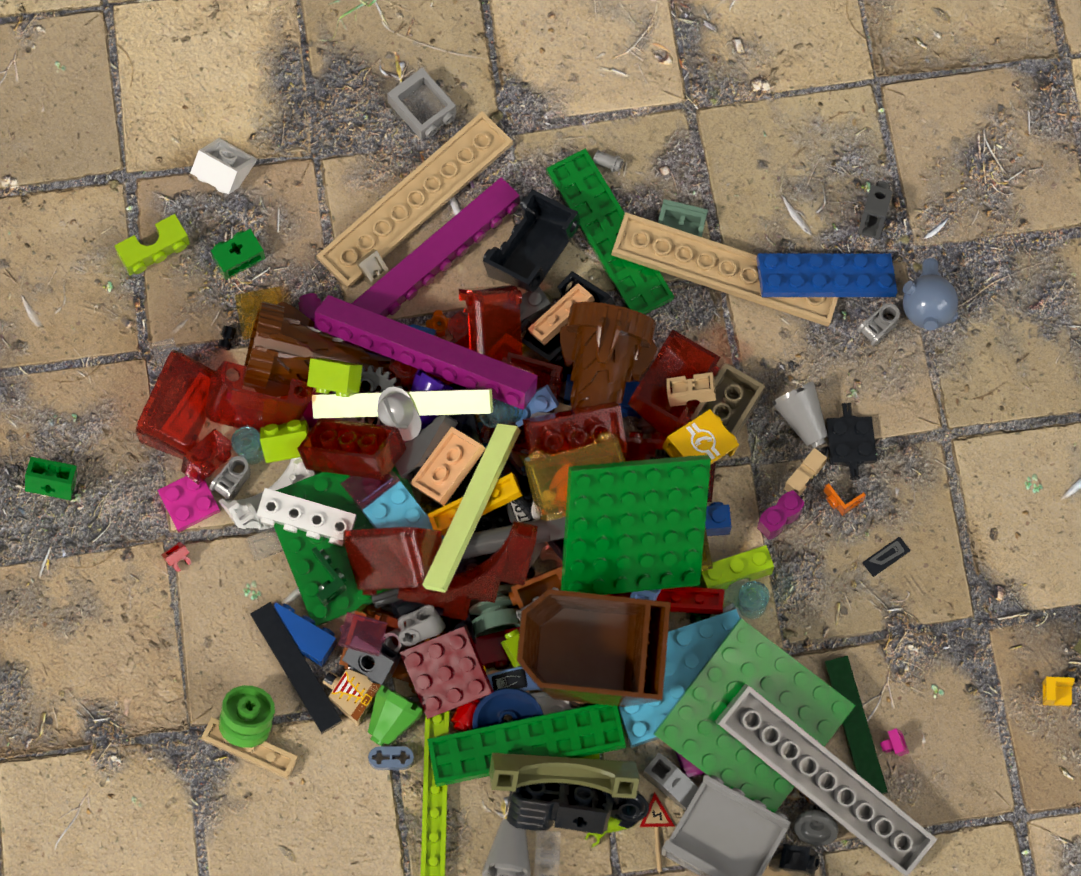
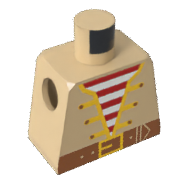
(352, 694)

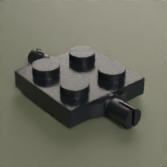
(850, 441)

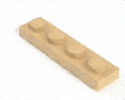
(264, 755)

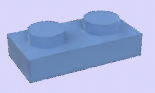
(542, 401)

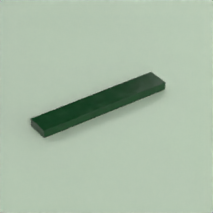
(856, 725)

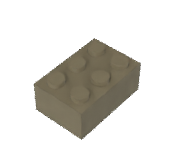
(735, 398)

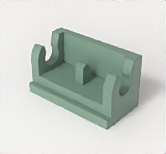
(683, 217)

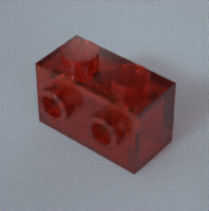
(206, 456)

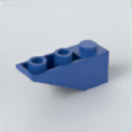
(312, 641)

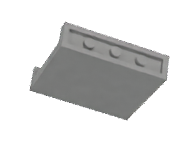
(725, 833)

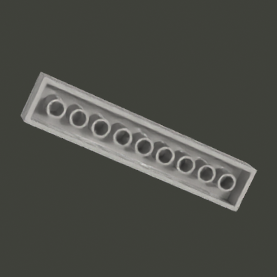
(826, 780)

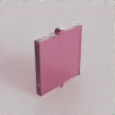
(362, 634)

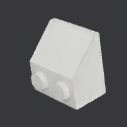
(222, 165)

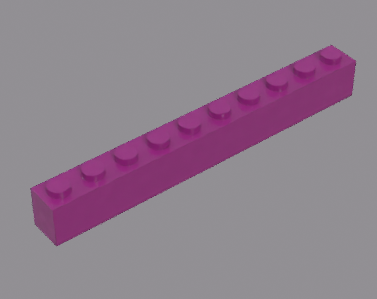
(440, 250)
(425, 351)

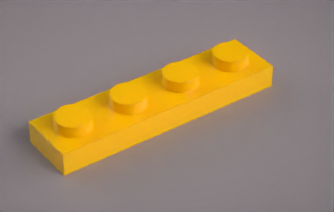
(503, 493)

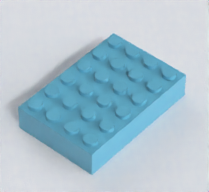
(685, 657)

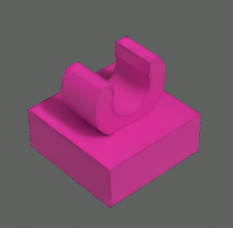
(895, 743)

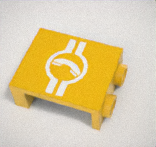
(702, 437)

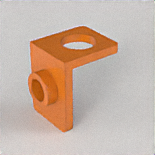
(836, 502)

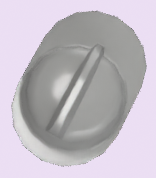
(398, 411)

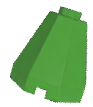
(391, 716)

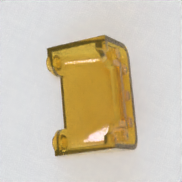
(549, 473)

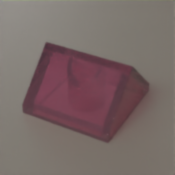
(366, 490)

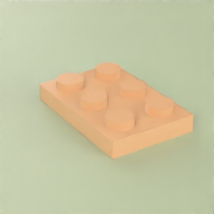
(447, 466)

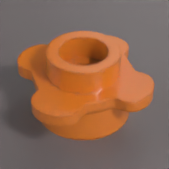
(432, 323)

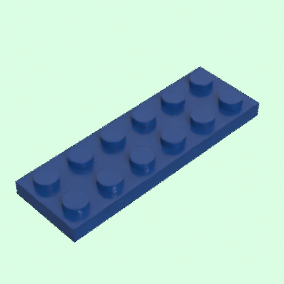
(826, 275)

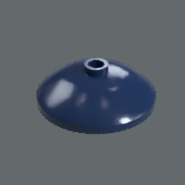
(505, 701)

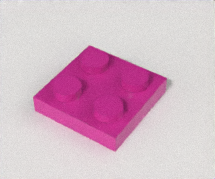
(188, 502)

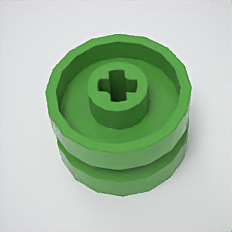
(246, 716)

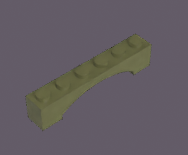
(610, 776)

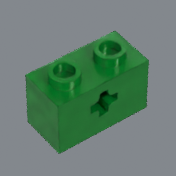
(233, 264)
(50, 478)

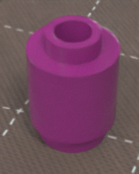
(309, 304)

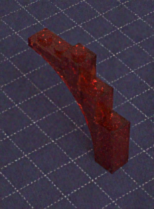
(482, 583)

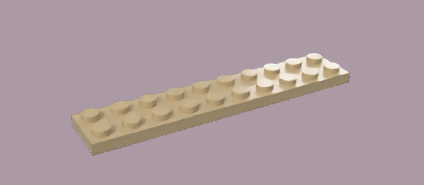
(416, 197)
(708, 265)

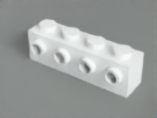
(304, 516)

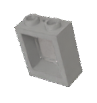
(422, 104)

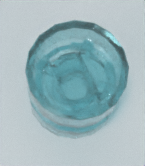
(502, 414)
(247, 444)
(753, 599)

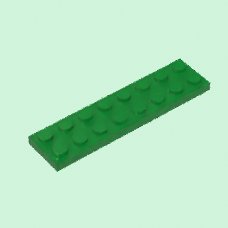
(600, 221)
(558, 734)

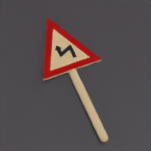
(656, 818)

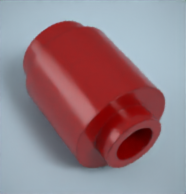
(464, 715)

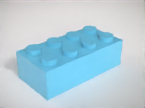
(397, 509)

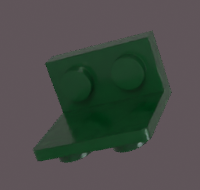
(329, 590)

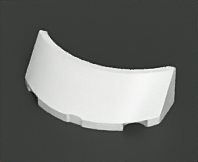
(244, 511)

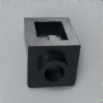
(799, 859)

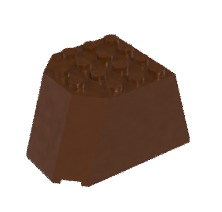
(595, 647)

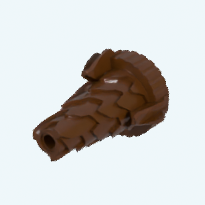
(285, 342)
(605, 351)

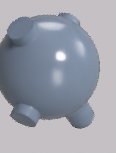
(930, 298)

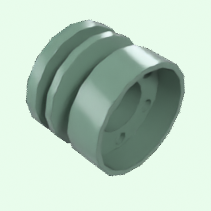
(494, 616)

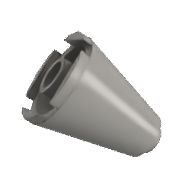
(803, 414)
(508, 853)

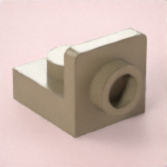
(372, 267)

